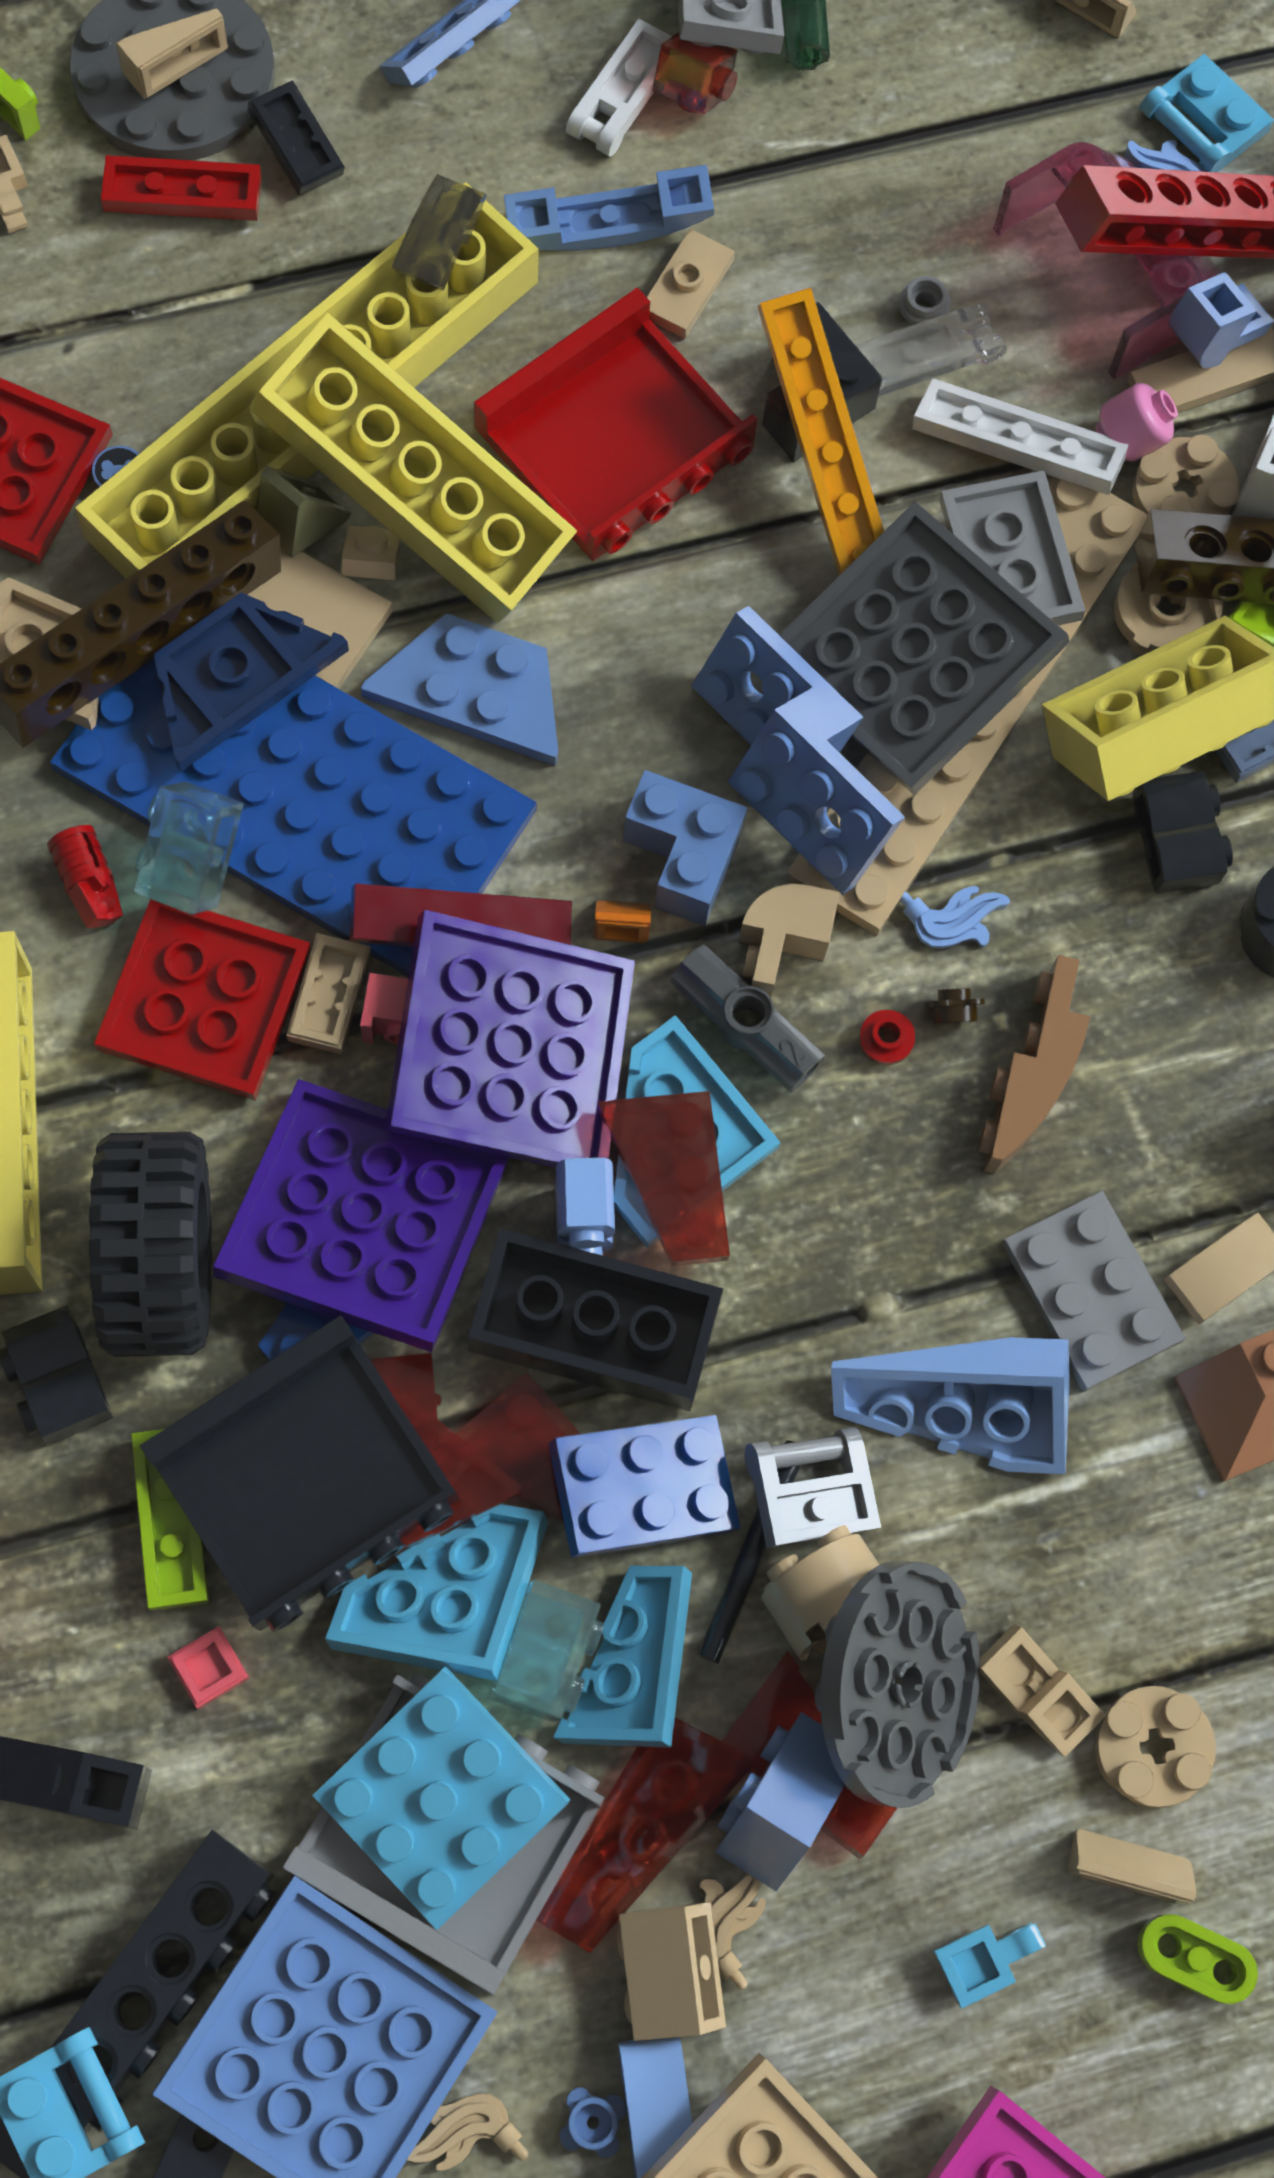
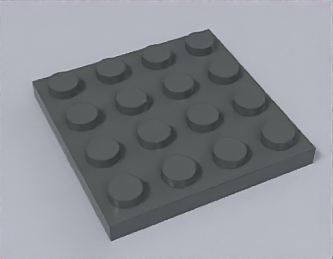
(923, 644)

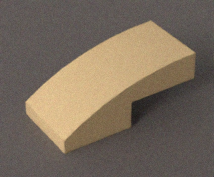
(1225, 1269)
(1039, 1691)

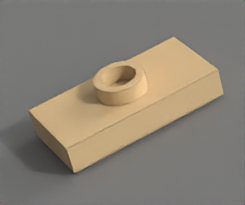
(688, 282)
(329, 993)

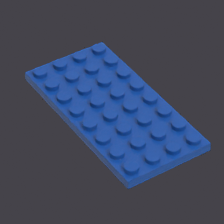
(325, 797)

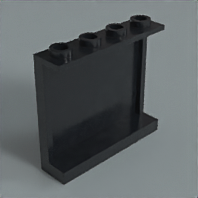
(301, 1475)

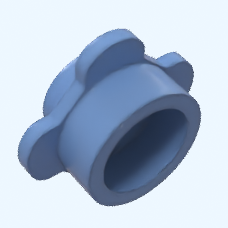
(578, 2134)

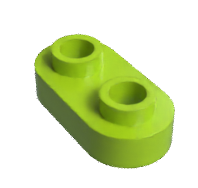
(1195, 1959)

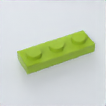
(170, 1543)

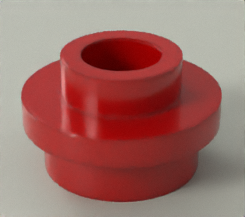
(885, 1052)

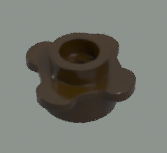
(955, 1006)

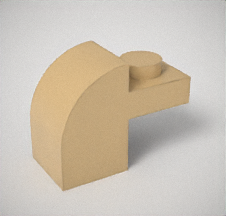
(790, 921)

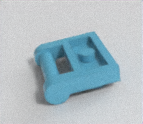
(1215, 106)
(45, 2121)

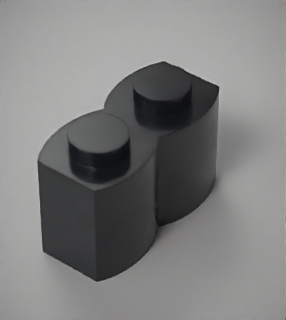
(1181, 832)
(55, 1376)

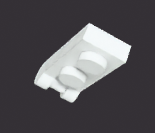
(619, 89)

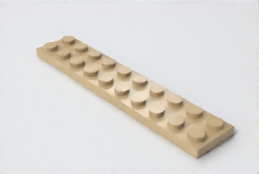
(1098, 538)

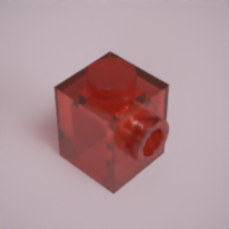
(695, 74)

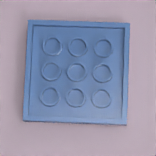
(324, 2046)

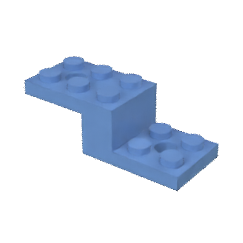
(795, 750)

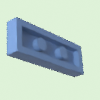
(443, 40)

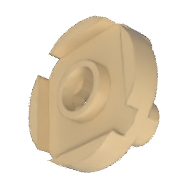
(1192, 460)
(1148, 627)
(1134, 1774)

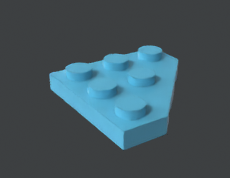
(675, 1063)
(446, 1597)

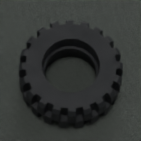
(150, 1244)

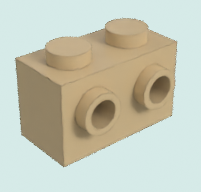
(671, 1971)

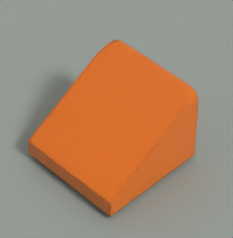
(622, 921)

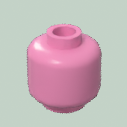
(1139, 419)

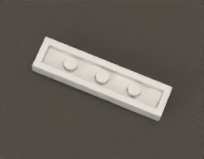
(1020, 436)

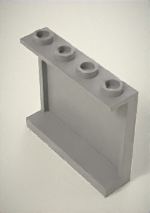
(496, 1920)

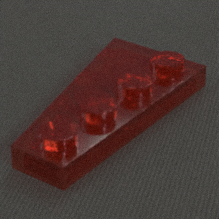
(640, 1829)

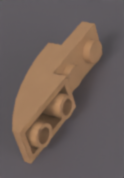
(1034, 1082)

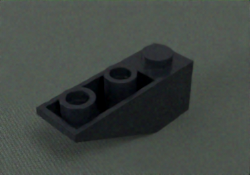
(72, 1782)

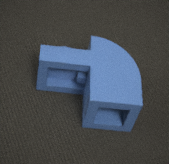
(1217, 319)

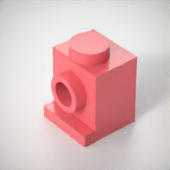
(383, 1007)

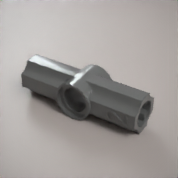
(722, 993)

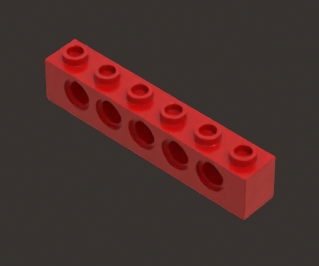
(1170, 212)

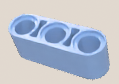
(654, 2097)

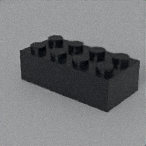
(594, 1319)

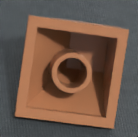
(1234, 1405)

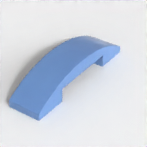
(613, 216)

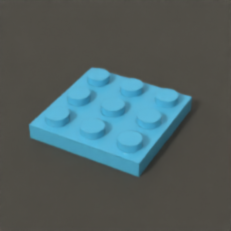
(441, 1798)

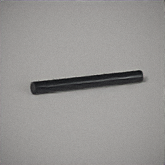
(739, 1582)

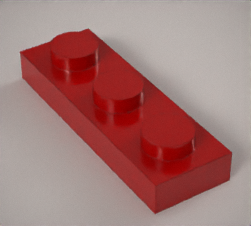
(181, 188)

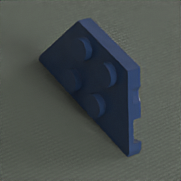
(235, 670)

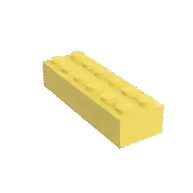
(412, 468)
(18, 1125)

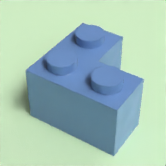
(696, 836)
(781, 1812)

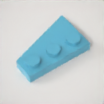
(636, 1672)

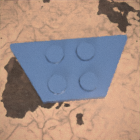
(474, 685)

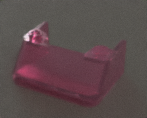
(1169, 274)

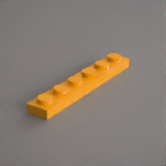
(822, 424)

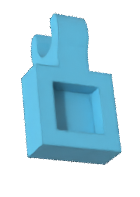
(979, 1963)

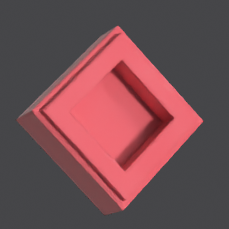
(208, 1667)

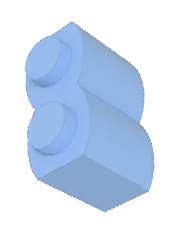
(585, 1204)

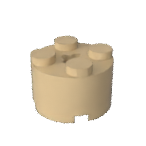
(812, 1590)

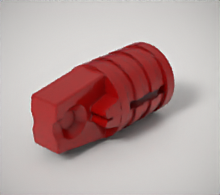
(86, 875)

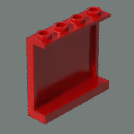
(612, 426)

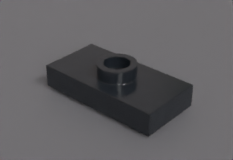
(295, 137)

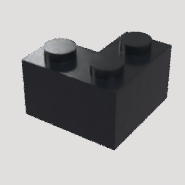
(857, 379)

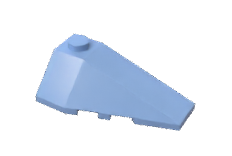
(979, 1397)

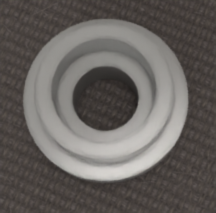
(928, 290)

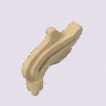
(730, 1917)
(462, 2125)

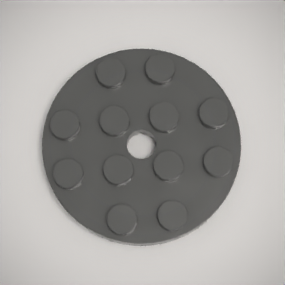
(192, 114)
(888, 1736)

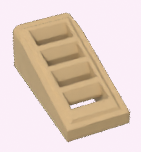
(171, 50)

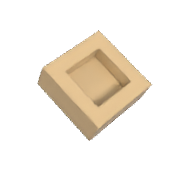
(370, 553)

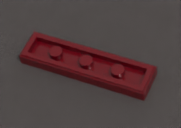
(391, 913)

